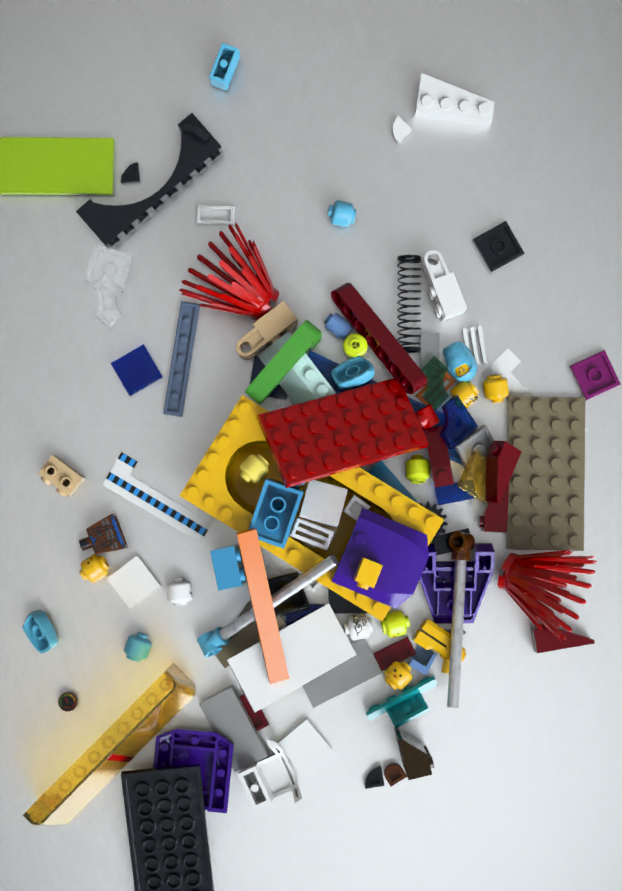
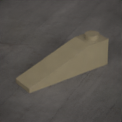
(243, 639)

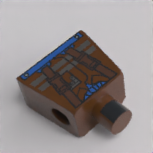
(104, 536)

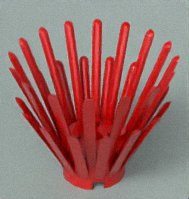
(248, 292)
(546, 571)

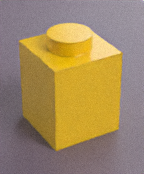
(367, 573)

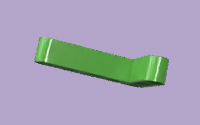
(304, 338)

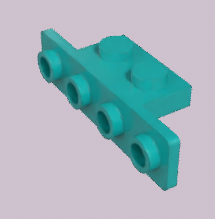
(405, 705)

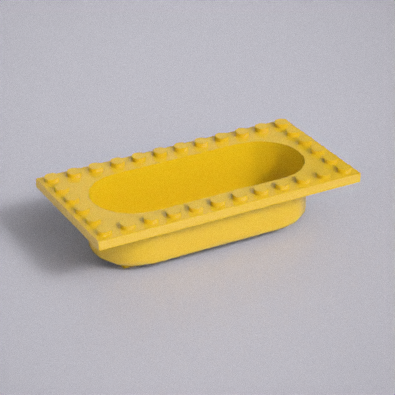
(230, 499)

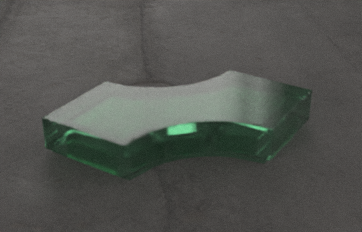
(435, 390)

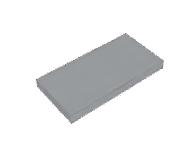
(344, 676)
(230, 719)

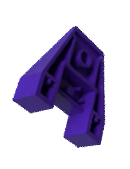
(438, 583)

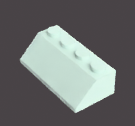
(304, 380)

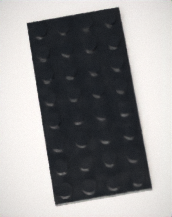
(167, 829)

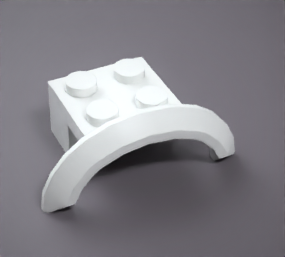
(270, 779)

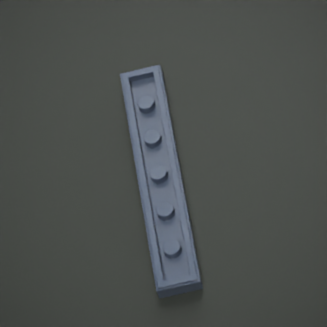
(181, 359)

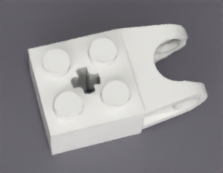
(442, 287)

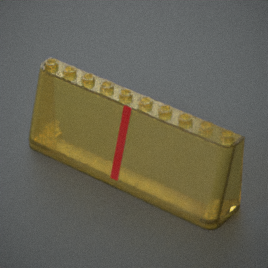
(113, 749)

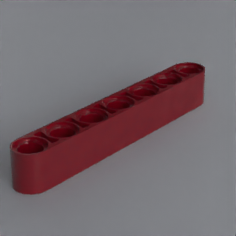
(379, 338)

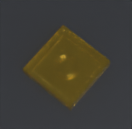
(474, 477)

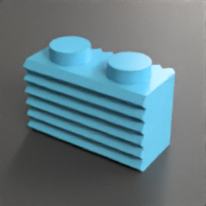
(224, 66)

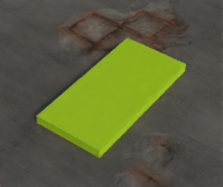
(56, 166)

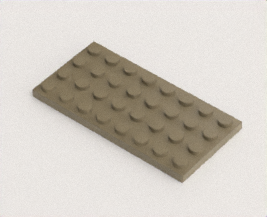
(549, 474)

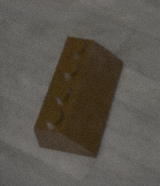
(414, 755)

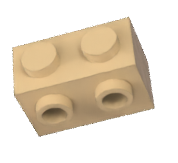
(61, 476)

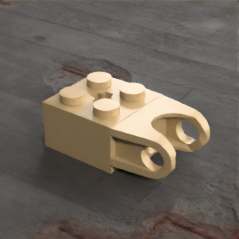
(268, 330)

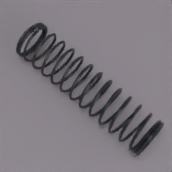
(402, 259)

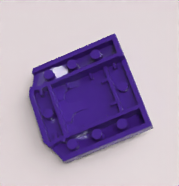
(394, 546)
(204, 747)

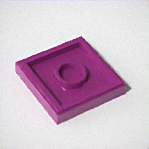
(594, 375)

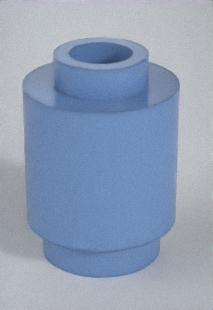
(338, 326)

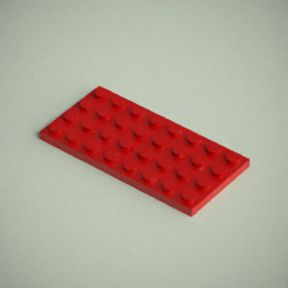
(341, 432)

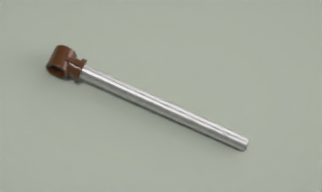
(461, 555)

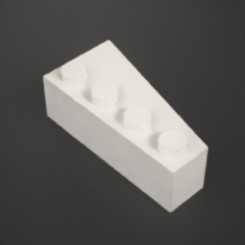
(450, 103)

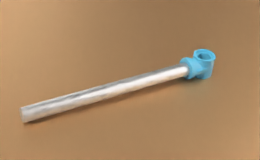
(212, 641)

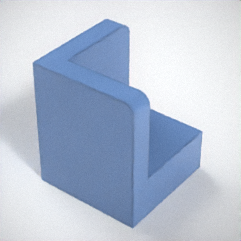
(422, 660)

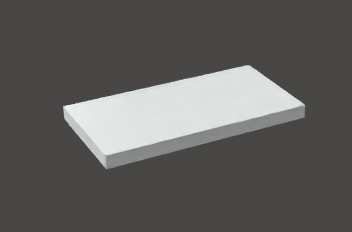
(309, 648)

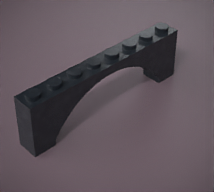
(114, 222)

